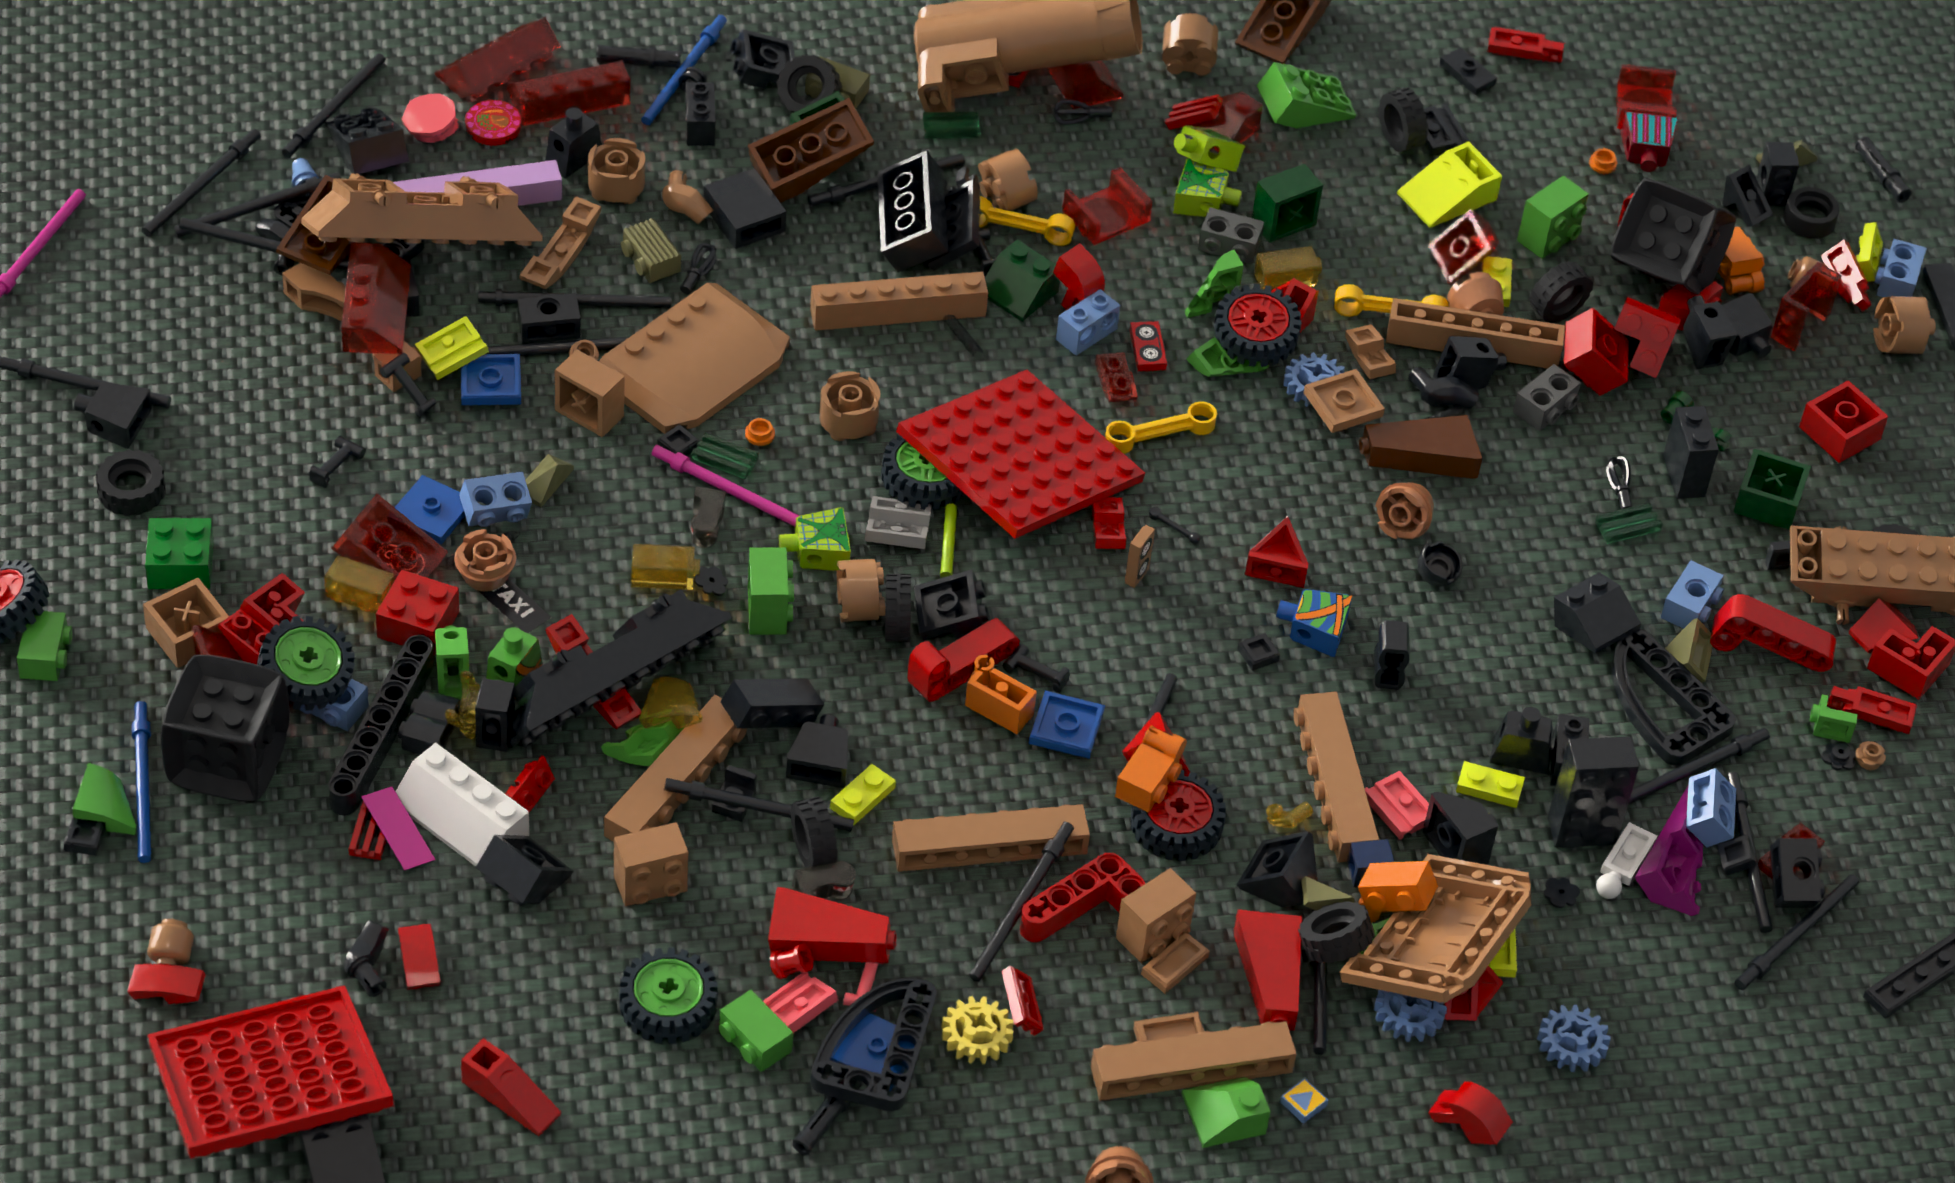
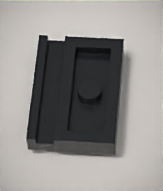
(1443, 130)

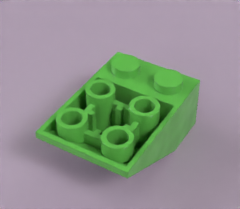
(1303, 97)

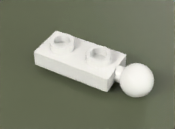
(1624, 860)

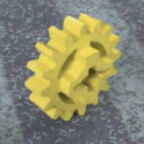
(978, 1027)

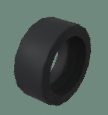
(1817, 199)

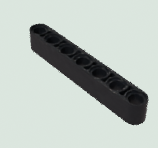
(381, 725)

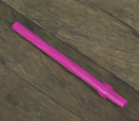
(7, 279)
(683, 464)

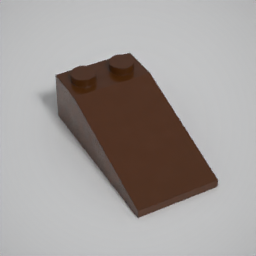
(1280, 27)
(810, 149)
(306, 247)

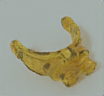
(466, 716)

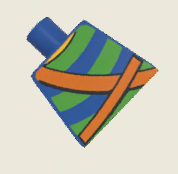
(1317, 619)

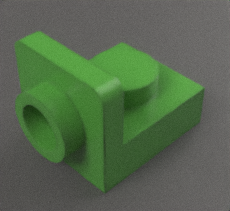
(1832, 723)

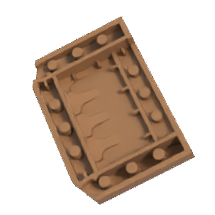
(696, 358)
(1450, 943)

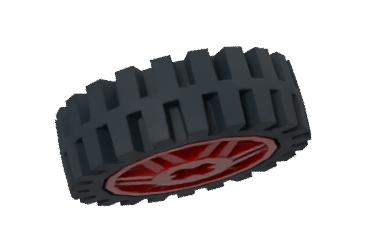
(1257, 325)
(21, 597)
(1185, 820)

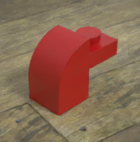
(1080, 274)
(1675, 300)
(1476, 1111)

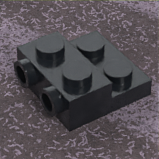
(760, 57)
(951, 605)

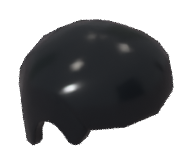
(1439, 564)

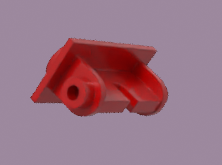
(531, 783)

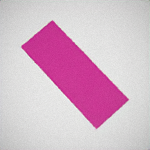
(398, 828)

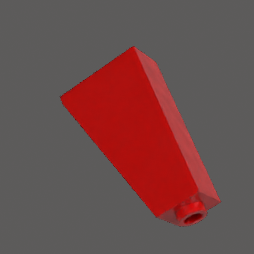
(829, 929)
(1271, 960)

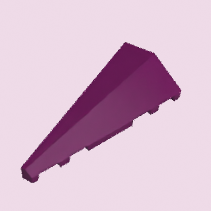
(1672, 864)

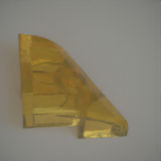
(670, 701)

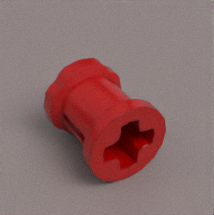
(791, 961)

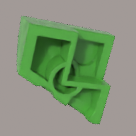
(1221, 280)
(1214, 361)
(643, 744)
(104, 800)

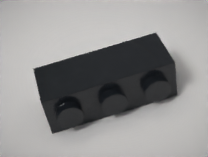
(772, 703)

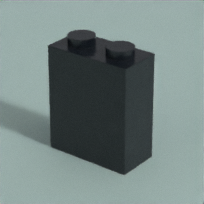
(745, 208)
(1690, 452)

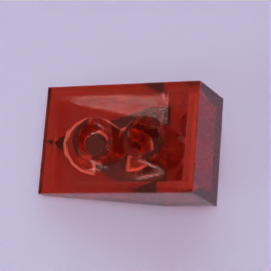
(389, 541)

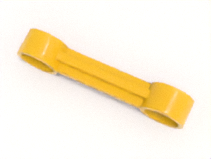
(1029, 223)
(1370, 302)
(1163, 426)

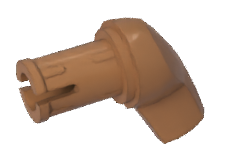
(685, 198)

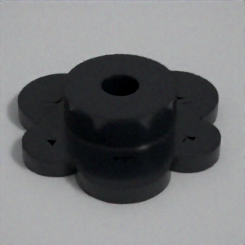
(711, 581)
(1839, 756)
(1561, 892)

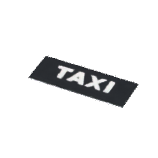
(517, 606)

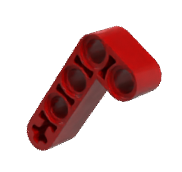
(1774, 630)
(942, 671)
(1099, 880)

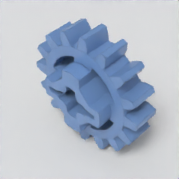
(1306, 372)
(1409, 1015)
(1573, 1038)

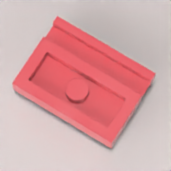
(1398, 804)
(801, 1000)

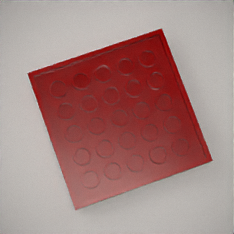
(1020, 453)
(269, 1071)

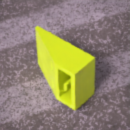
(1452, 185)

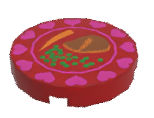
(493, 122)

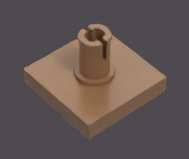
(1344, 400)

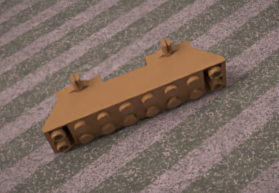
(383, 211)
(1861, 566)

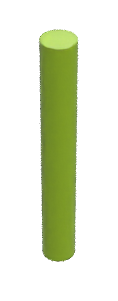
(948, 540)

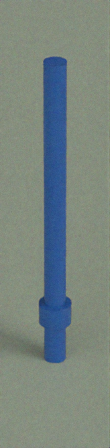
(707, 38)
(141, 733)

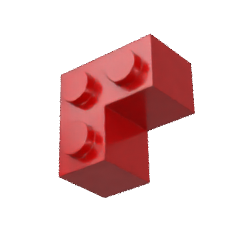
(1653, 329)
(274, 602)
(1912, 664)

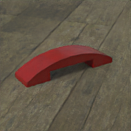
(569, 634)

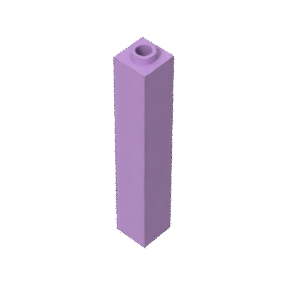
(532, 181)

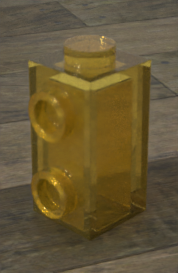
(1280, 266)
(664, 566)
(357, 584)

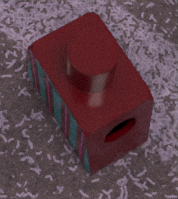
(1648, 139)

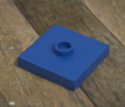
(491, 380)
(432, 508)
(1067, 724)
(868, 1045)

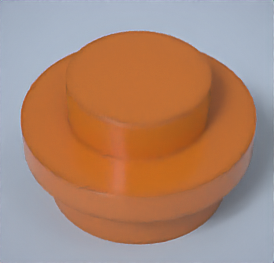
(1603, 161)
(760, 432)

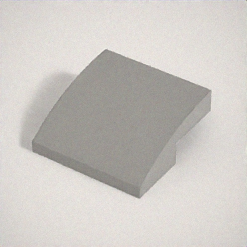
(897, 523)

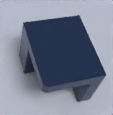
(1363, 854)

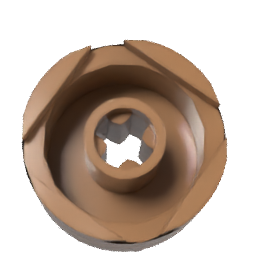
(1190, 44)
(616, 171)
(1007, 181)
(1903, 325)
(849, 406)
(859, 590)

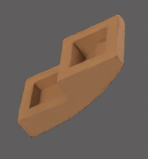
(1369, 351)

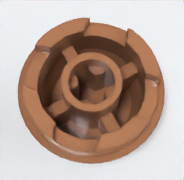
(1478, 294)
(1405, 510)
(485, 560)
(1119, 1166)

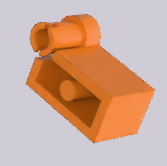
(1742, 265)
(999, 696)
(1151, 769)
(1397, 887)

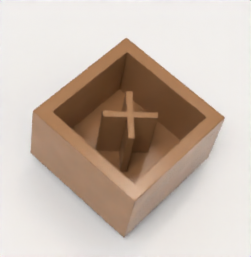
(589, 393)
(173, 614)
(650, 864)
(1155, 915)

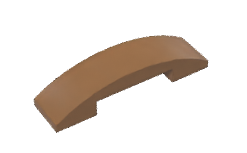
(564, 246)

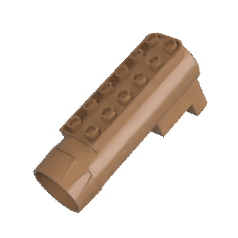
(976, 43)

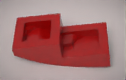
(1109, 523)
(419, 956)
(172, 982)

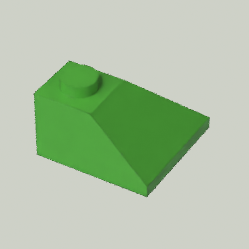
(1227, 1110)

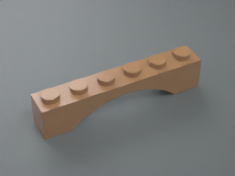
(323, 294)

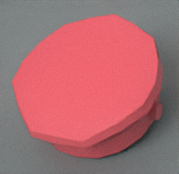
(430, 118)

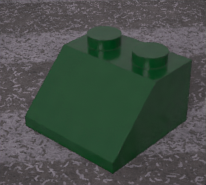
(1021, 280)

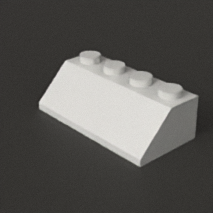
(458, 804)

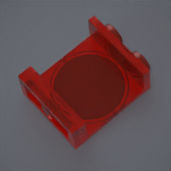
(1644, 91)
(1109, 210)
(1811, 294)

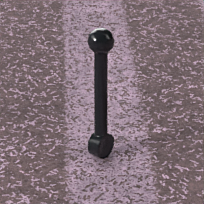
(1155, 513)

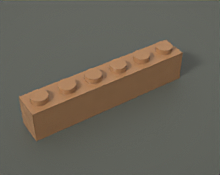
(898, 300)
(1431, 325)
(685, 759)
(1335, 772)
(986, 837)
(1192, 1060)

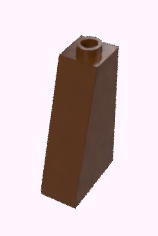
(1424, 446)

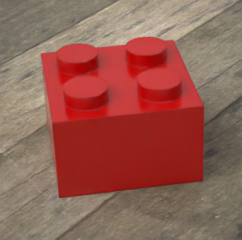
(1596, 352)
(1843, 421)
(416, 608)

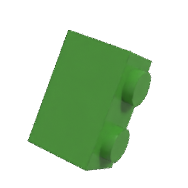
(43, 647)
(755, 1031)

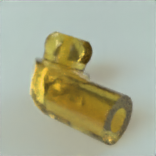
(1288, 819)

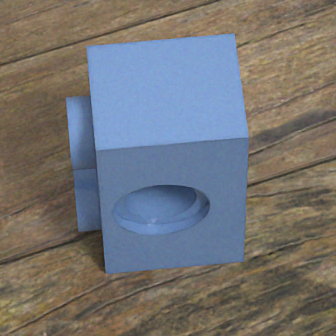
(1693, 595)

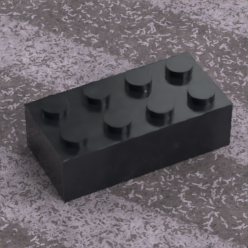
(912, 211)
(1593, 791)

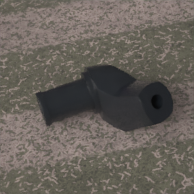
(275, 231)
(1443, 390)
(364, 955)

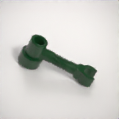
(1682, 399)

